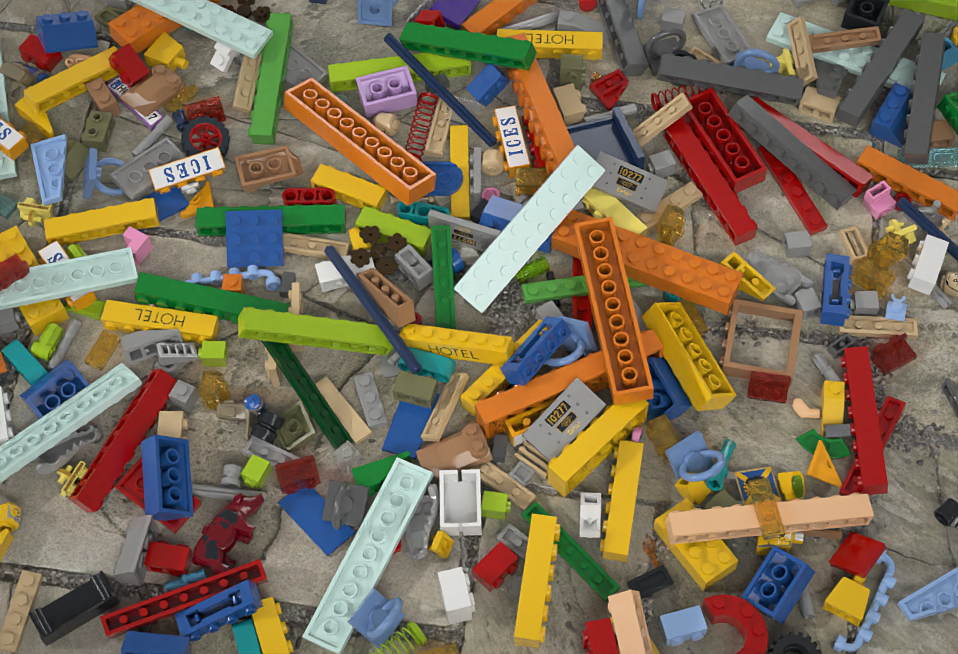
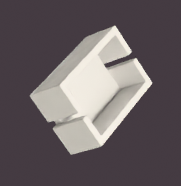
(460, 502)

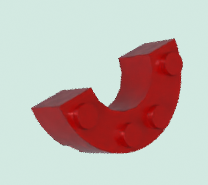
(743, 616)

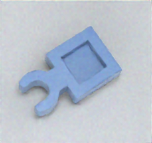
(896, 308)

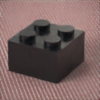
(864, 14)

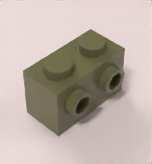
(572, 70)
(98, 130)
(415, 389)

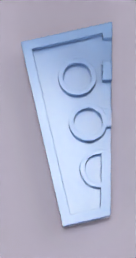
(49, 163)
(933, 598)

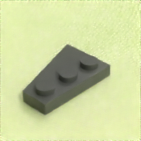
(829, 78)

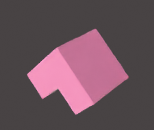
(878, 200)
(139, 244)

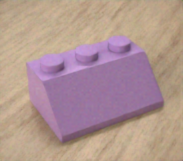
(386, 91)

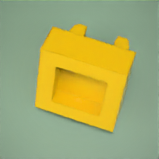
(441, 544)

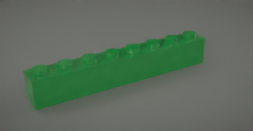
(468, 45)
(296, 219)
(198, 298)

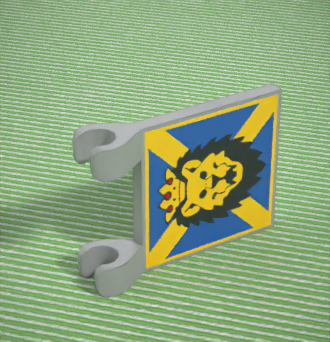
(742, 477)

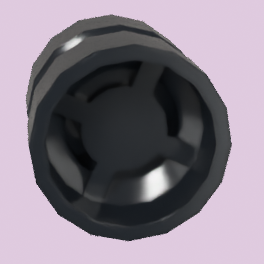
(267, 426)

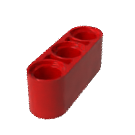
(300, 196)

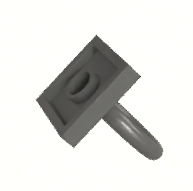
(655, 48)
(345, 504)

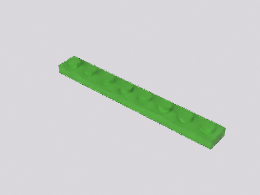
(561, 289)

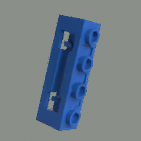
(837, 311)
(535, 351)
(194, 626)

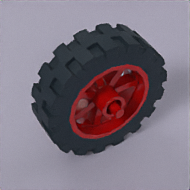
(204, 124)

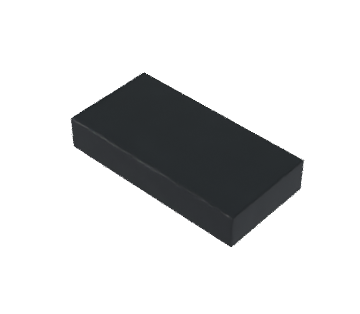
(651, 582)

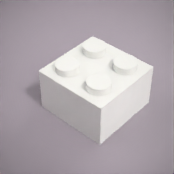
(456, 595)

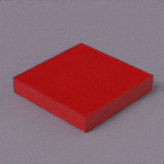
(857, 554)

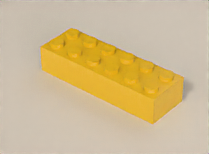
(39, 313)
(689, 356)
(594, 445)
(535, 581)

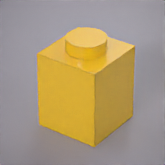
(694, 491)

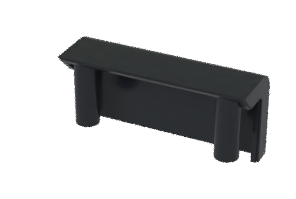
(74, 609)

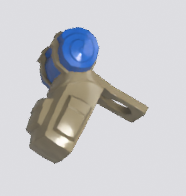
(21, 76)
(242, 411)

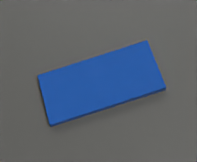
(168, 203)
(407, 428)
(306, 511)

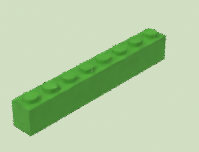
(271, 80)

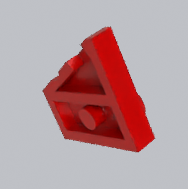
(609, 88)

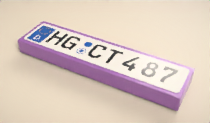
(117, 88)

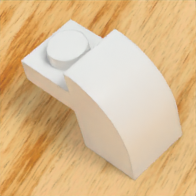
(223, 57)
(590, 515)

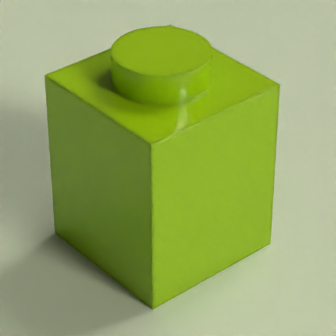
(213, 353)
(256, 472)
(495, 505)

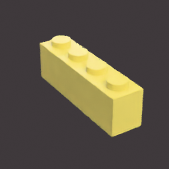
(603, 206)

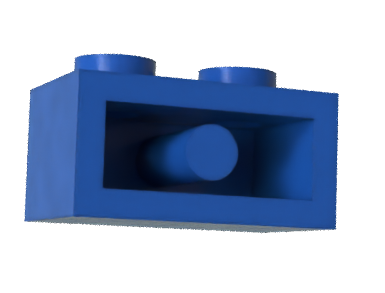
(488, 84)

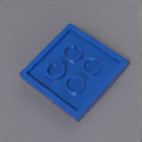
(254, 238)

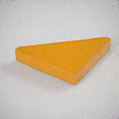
(200, 200)
(822, 467)

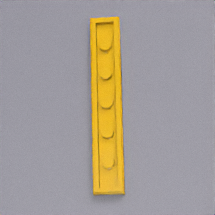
(460, 156)

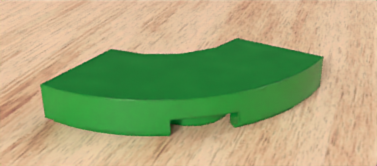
(835, 447)

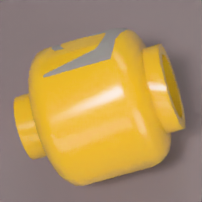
(10, 516)

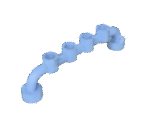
(253, 273)
(872, 615)

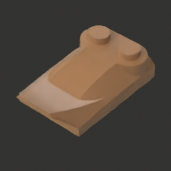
(153, 90)
(267, 167)
(456, 451)

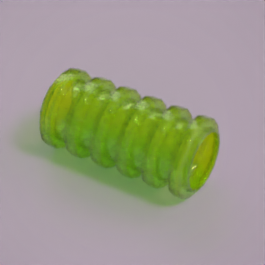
(532, 269)

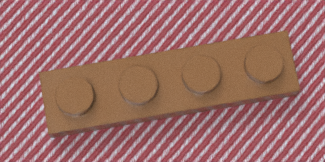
(845, 39)

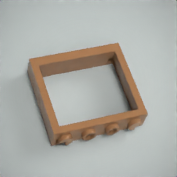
(764, 310)

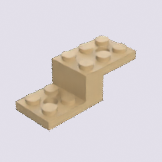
(297, 307)

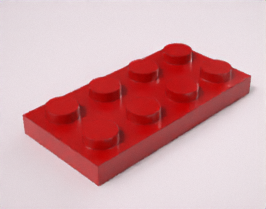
(132, 487)

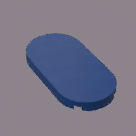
(448, 178)

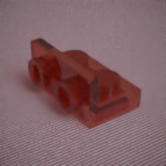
(209, 107)
(12, 270)
(892, 354)
(768, 387)
(297, 474)

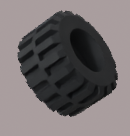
(793, 643)

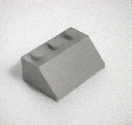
(133, 552)

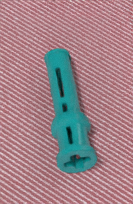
(716, 482)

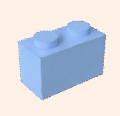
(682, 626)

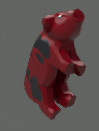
(224, 531)

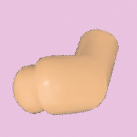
(75, 59)
(803, 410)

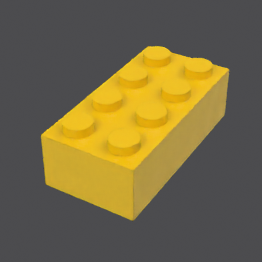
(703, 560)

